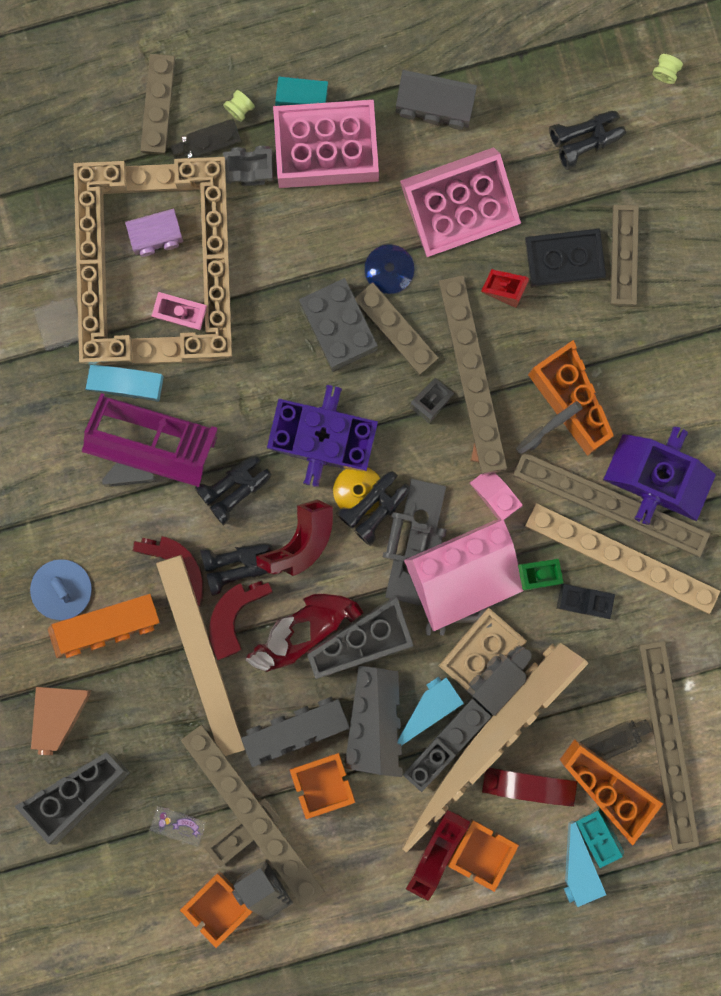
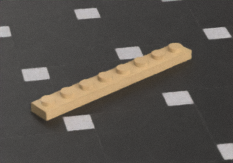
(622, 559)

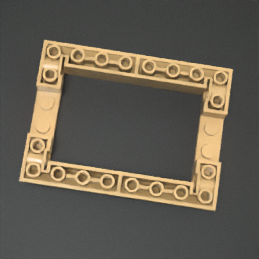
(114, 177)

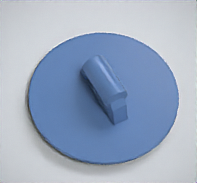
(60, 589)

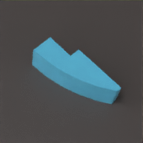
(125, 382)

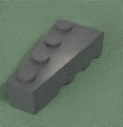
(366, 639)

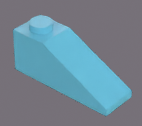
(434, 705)
(580, 871)

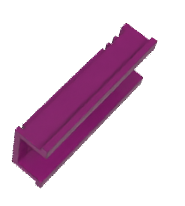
(183, 465)

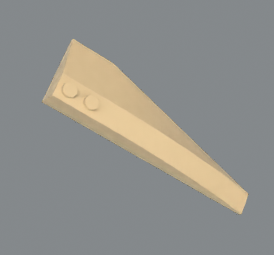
(541, 688)

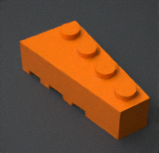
(564, 381)
(103, 625)
(616, 794)

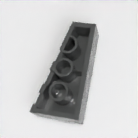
(375, 723)
(295, 732)
(68, 801)
(261, 891)

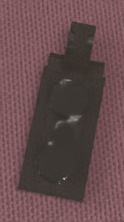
(208, 140)
(617, 738)

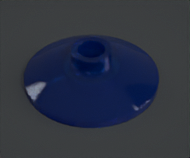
(389, 281)

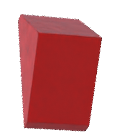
(505, 287)

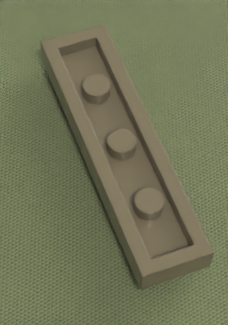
(157, 104)
(624, 255)
(396, 329)

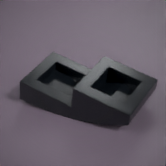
(585, 601)

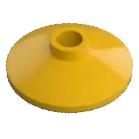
(345, 484)

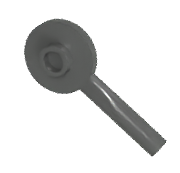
(534, 438)

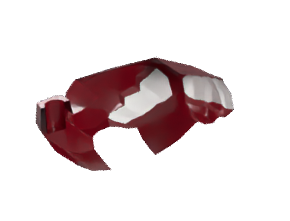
(324, 615)

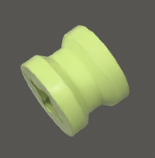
(667, 68)
(239, 105)

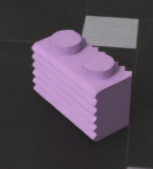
(154, 232)

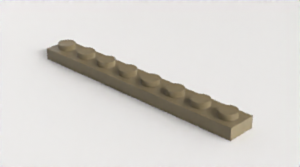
(472, 375)
(609, 504)
(668, 745)
(252, 816)

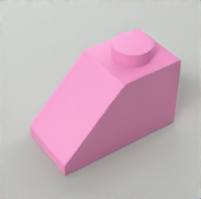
(179, 311)
(496, 495)

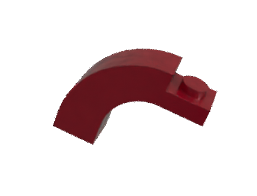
(307, 544)
(169, 548)
(222, 623)
(529, 787)
(437, 855)

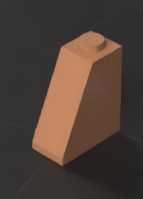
(55, 716)

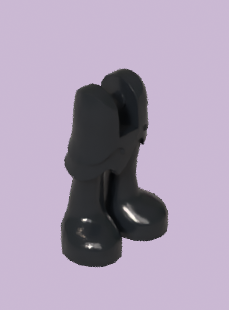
(599, 139)
(237, 475)
(386, 503)
(243, 554)

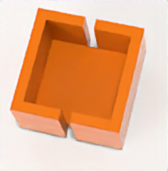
(322, 785)
(483, 855)
(217, 909)

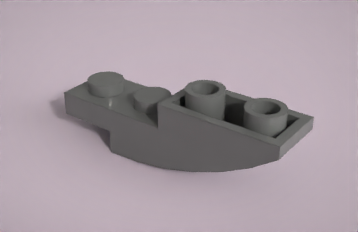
(447, 744)

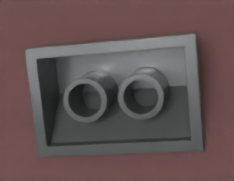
(435, 99)

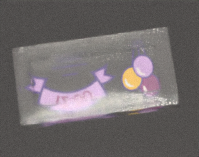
(178, 826)

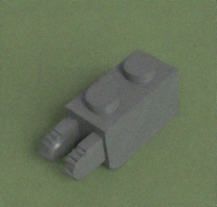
(500, 679)

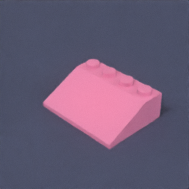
(326, 143)
(461, 201)
(466, 574)

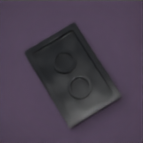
(565, 257)

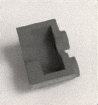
(249, 167)

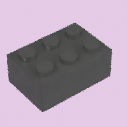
(338, 324)

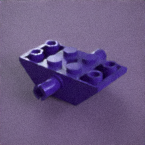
(296, 431)
(636, 470)

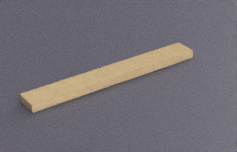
(200, 655)

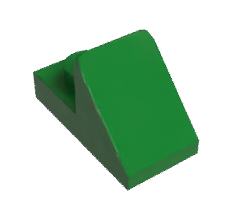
(540, 574)

